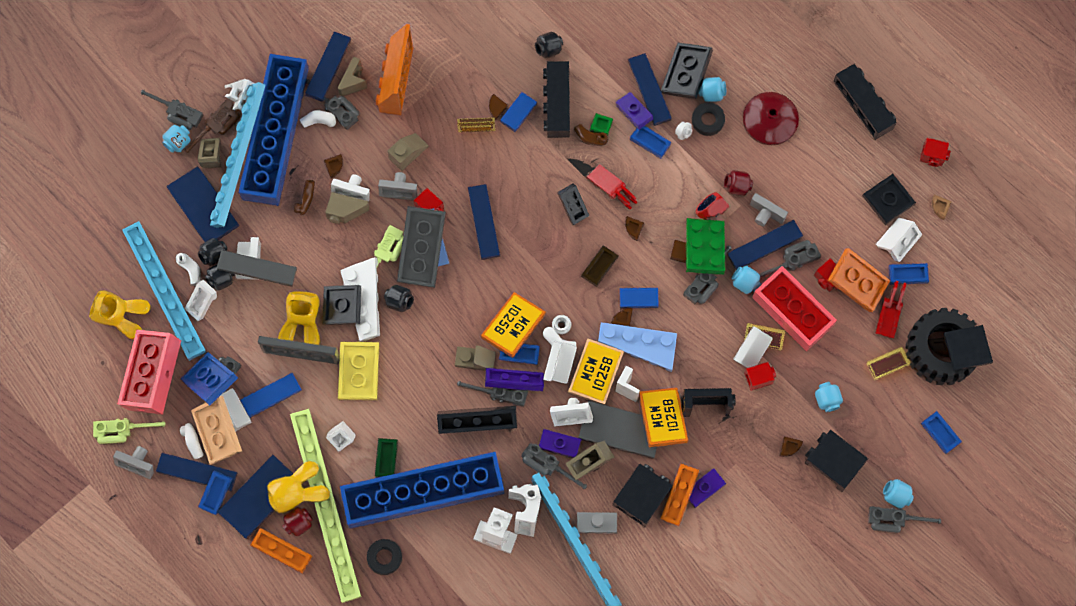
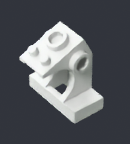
(530, 496)
(495, 532)

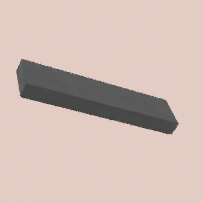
(257, 268)

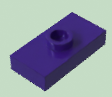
(634, 110)
(559, 443)
(706, 487)

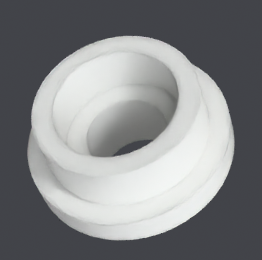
(683, 130)
(564, 319)

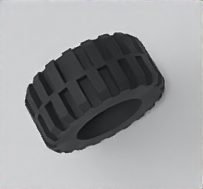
(918, 349)

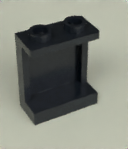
(707, 396)
(836, 459)
(642, 494)

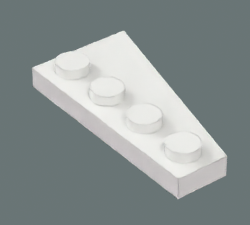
(366, 276)

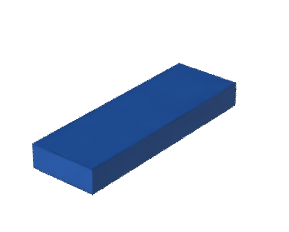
(271, 395)

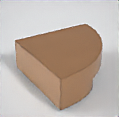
(940, 206)

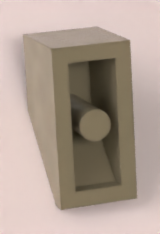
(406, 150)
(345, 208)
(590, 460)

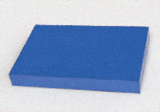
(209, 378)

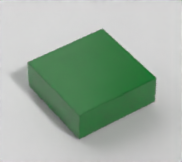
(601, 124)

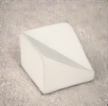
(340, 436)

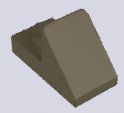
(350, 82)
(209, 153)
(475, 358)

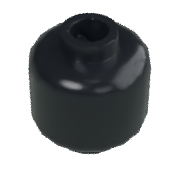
(548, 45)
(210, 251)
(218, 279)
(399, 298)

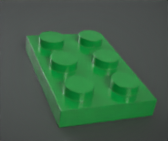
(705, 246)

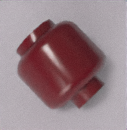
(738, 183)
(297, 521)

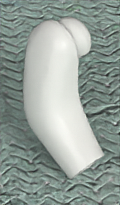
(318, 117)
(191, 266)
(551, 335)
(191, 440)

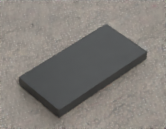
(421, 246)
(299, 350)
(618, 429)

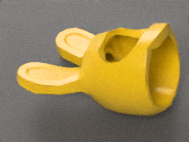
(110, 310)
(301, 310)
(288, 492)

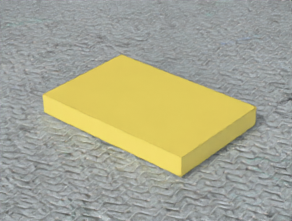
(358, 371)

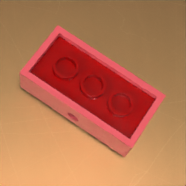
(794, 308)
(149, 372)

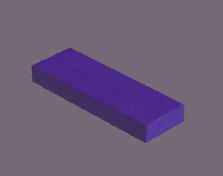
(514, 379)

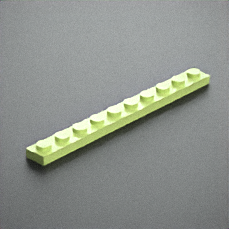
(327, 509)

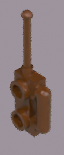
(216, 119)

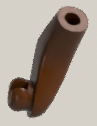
(590, 138)
(307, 197)

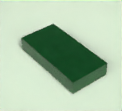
(386, 457)

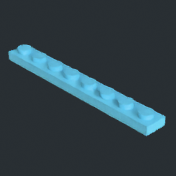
(235, 161)
(164, 290)
(572, 536)

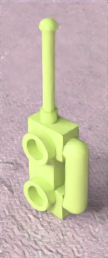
(383, 252)
(122, 427)

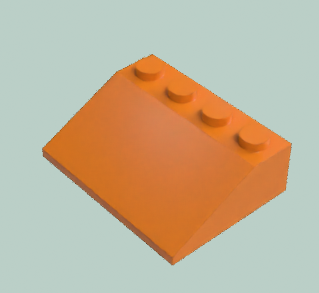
(396, 72)

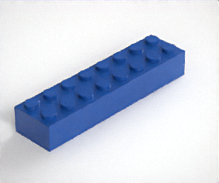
(274, 130)
(422, 490)

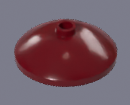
(768, 128)

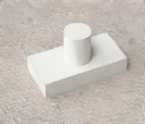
(351, 188)
(200, 300)
(571, 413)

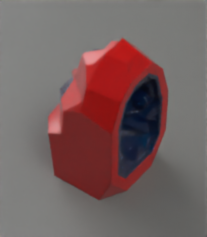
(711, 206)

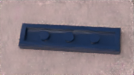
(328, 66)
(649, 89)
(483, 222)
(765, 245)
(191, 470)

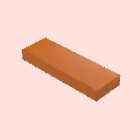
(680, 494)
(281, 550)

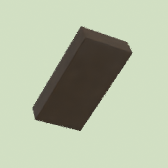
(600, 266)

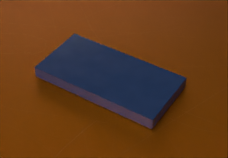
(198, 201)
(251, 503)

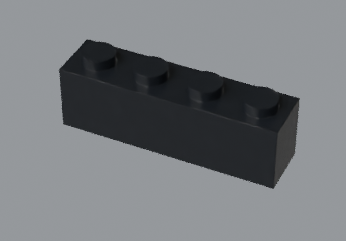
(558, 99)
(865, 101)
(477, 419)

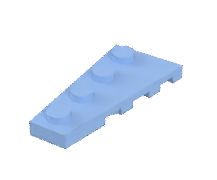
(647, 344)

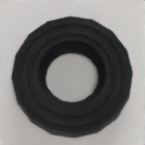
(708, 130)
(393, 565)

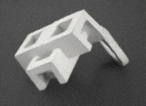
(238, 87)

